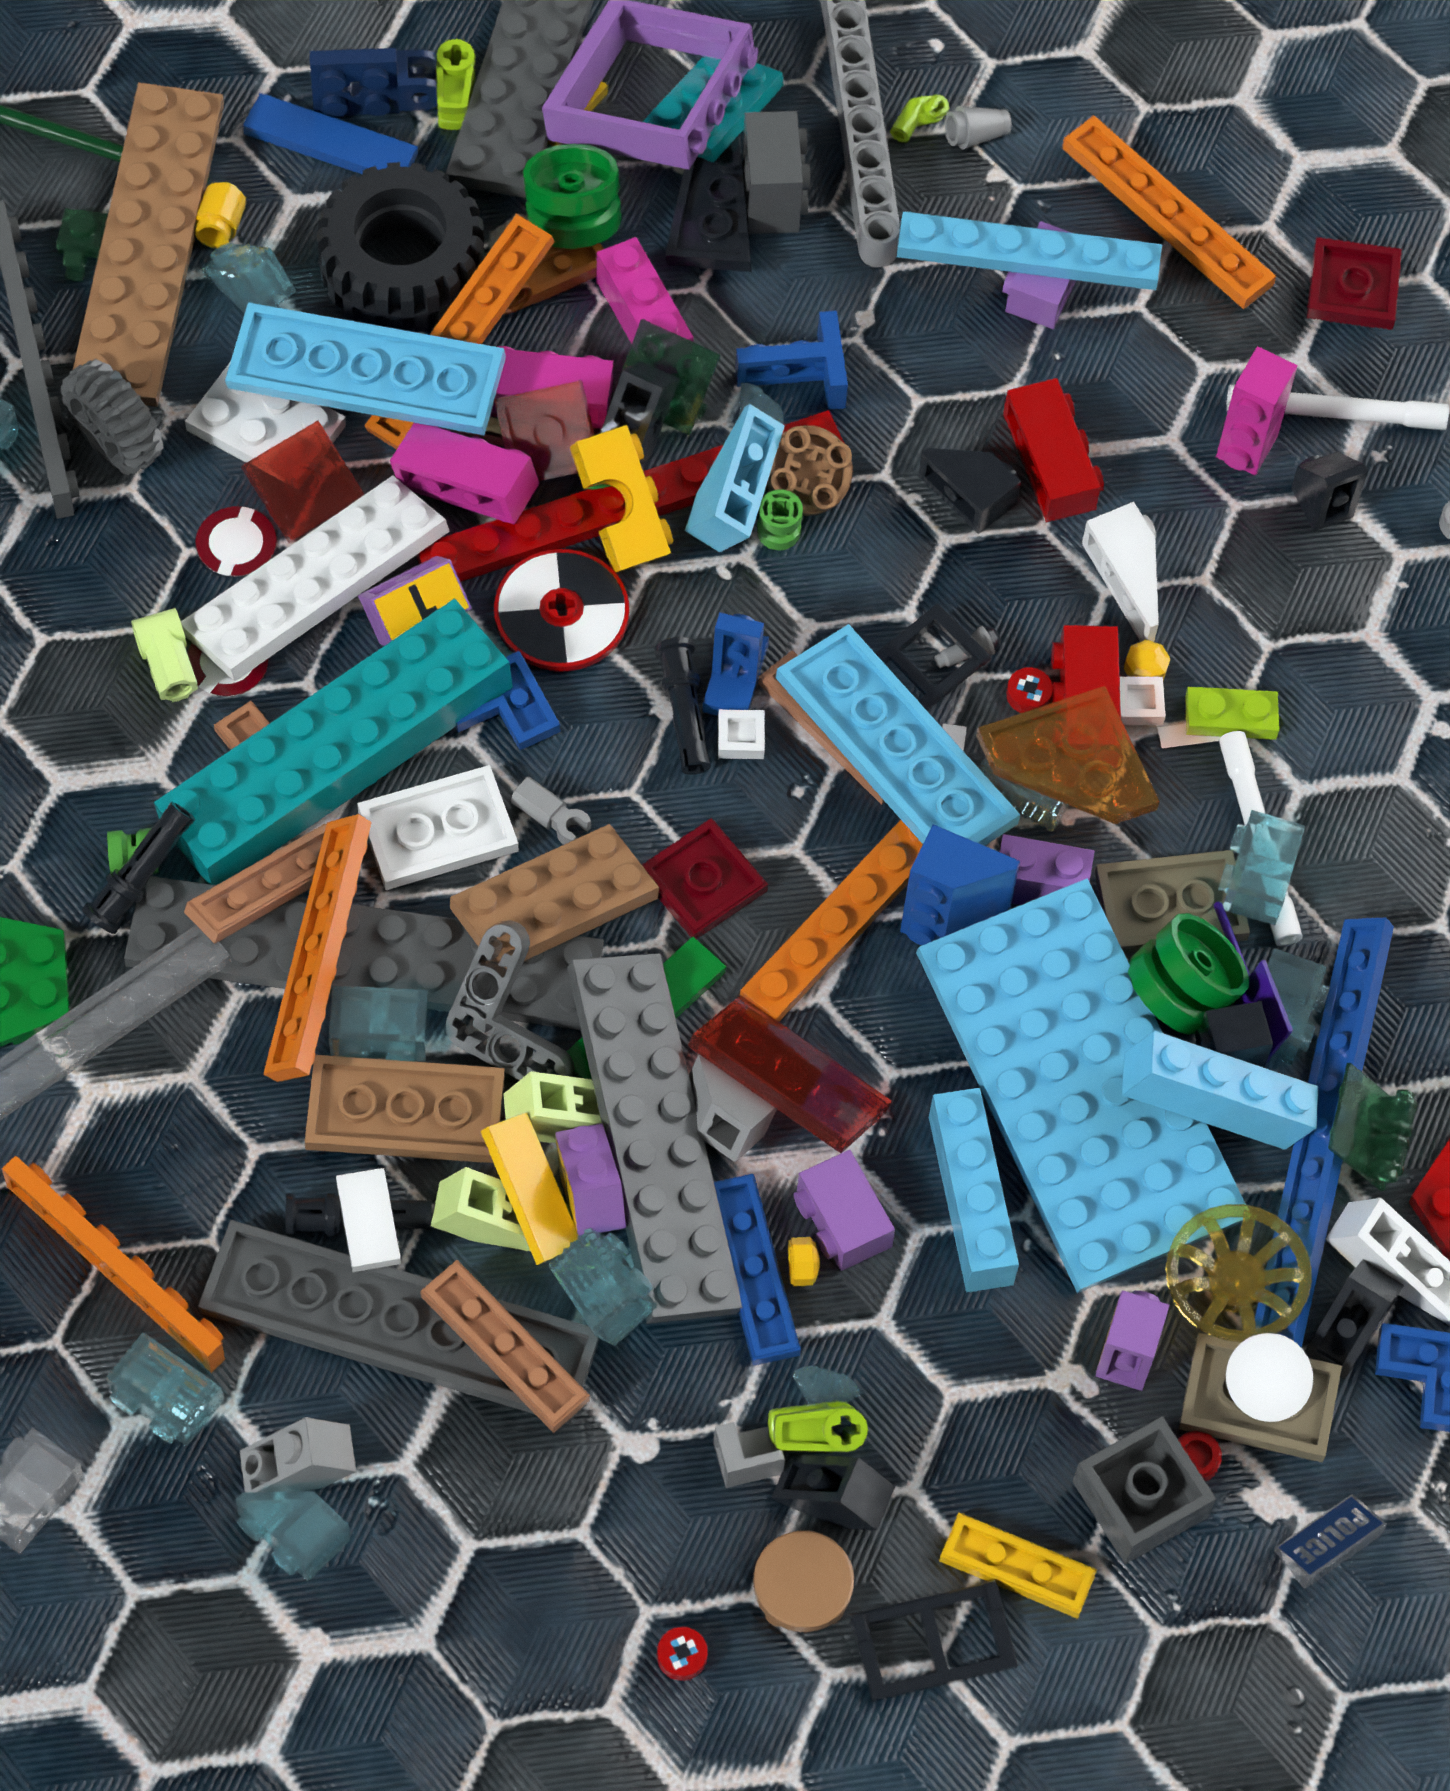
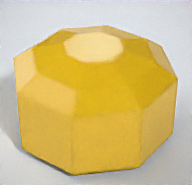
(1146, 660)
(803, 1261)

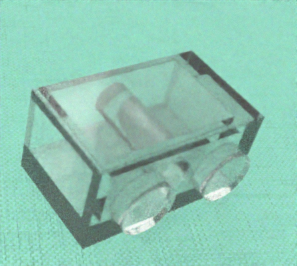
(33, 1485)

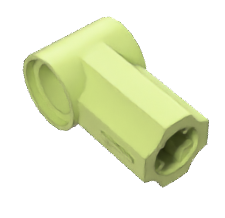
(163, 645)

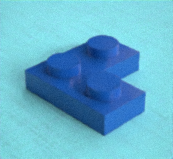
(521, 708)
(1420, 1357)

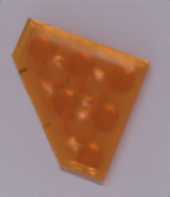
(1073, 755)

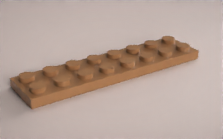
(150, 234)

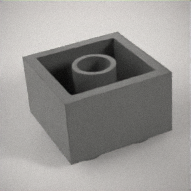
(775, 172)
(1143, 1490)

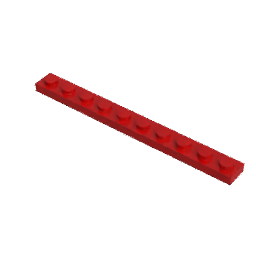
(578, 515)

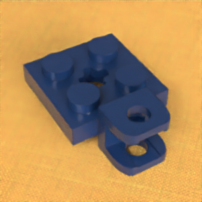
(384, 81)

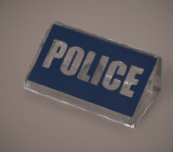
(1330, 1540)

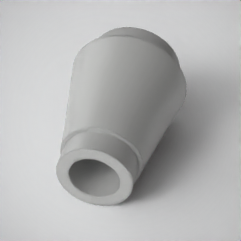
(976, 125)

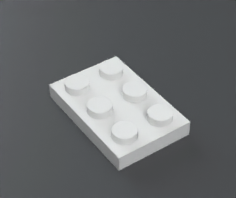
(253, 423)
(438, 827)

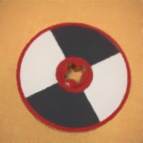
(593, 601)

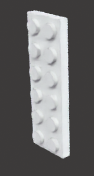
(314, 577)

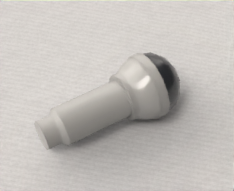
(984, 635)

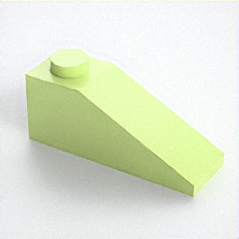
(553, 1103)
(478, 1210)

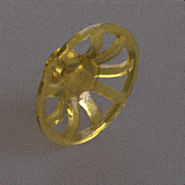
(1235, 1276)

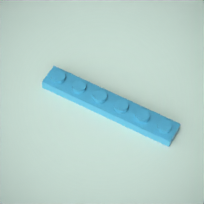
(1029, 250)

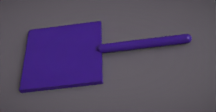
(1260, 989)

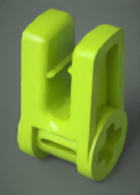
(454, 82)
(811, 1427)

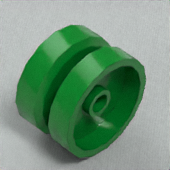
(573, 194)
(1187, 972)

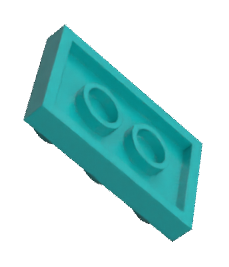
(756, 90)

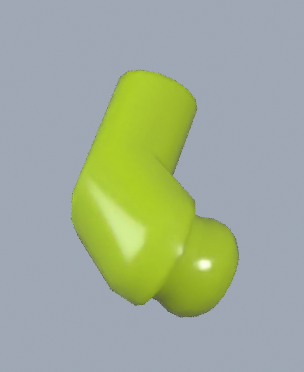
(917, 113)

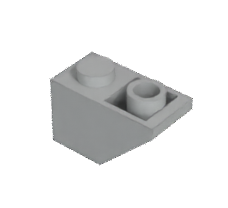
(727, 1111)
(299, 1457)

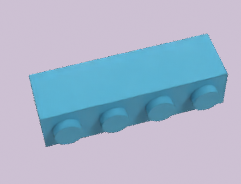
(1219, 1090)
(973, 1190)

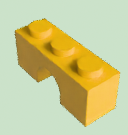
(614, 461)

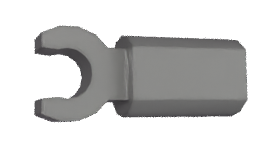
(549, 809)

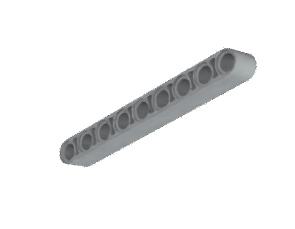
(858, 112)

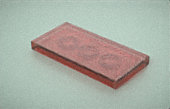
(790, 1073)

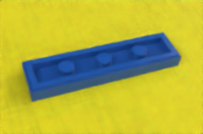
(324, 136)
(765, 1306)

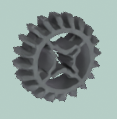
(112, 416)

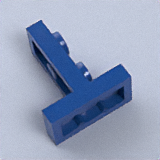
(799, 362)
(736, 663)

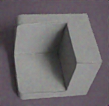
(746, 1455)

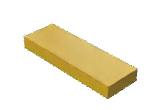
(530, 1187)
(1018, 1565)

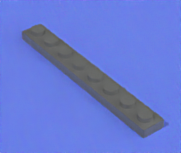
(37, 373)

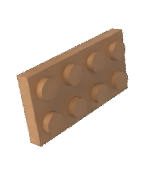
(559, 893)
(402, 1108)

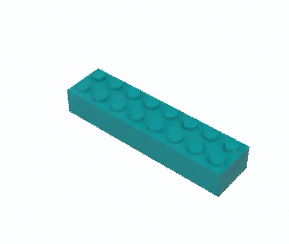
(337, 742)

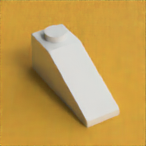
(1125, 556)
(1384, 1239)

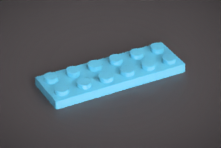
(366, 368)
(894, 740)

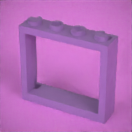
(659, 27)

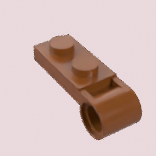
(557, 273)

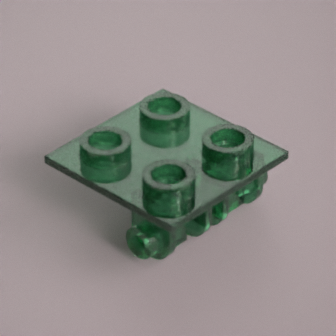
(679, 358)
(1372, 1128)

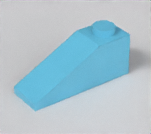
(736, 482)

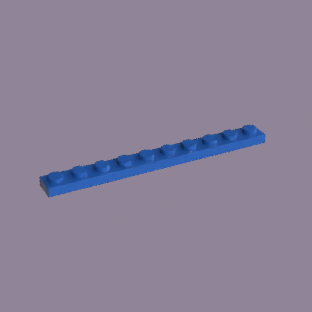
(1312, 1166)

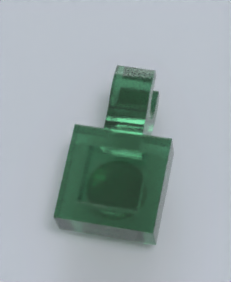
(80, 238)

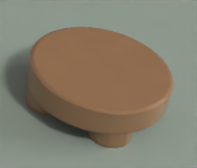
(813, 467)
(803, 1581)

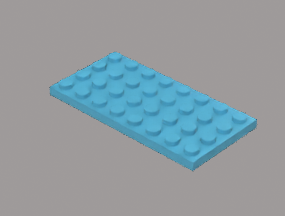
(1045, 1029)

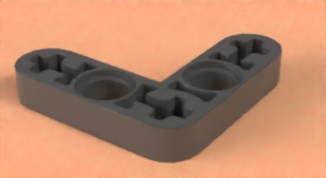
(487, 1009)

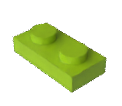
(1229, 710)

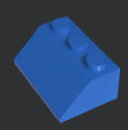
(955, 886)

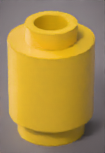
(219, 214)

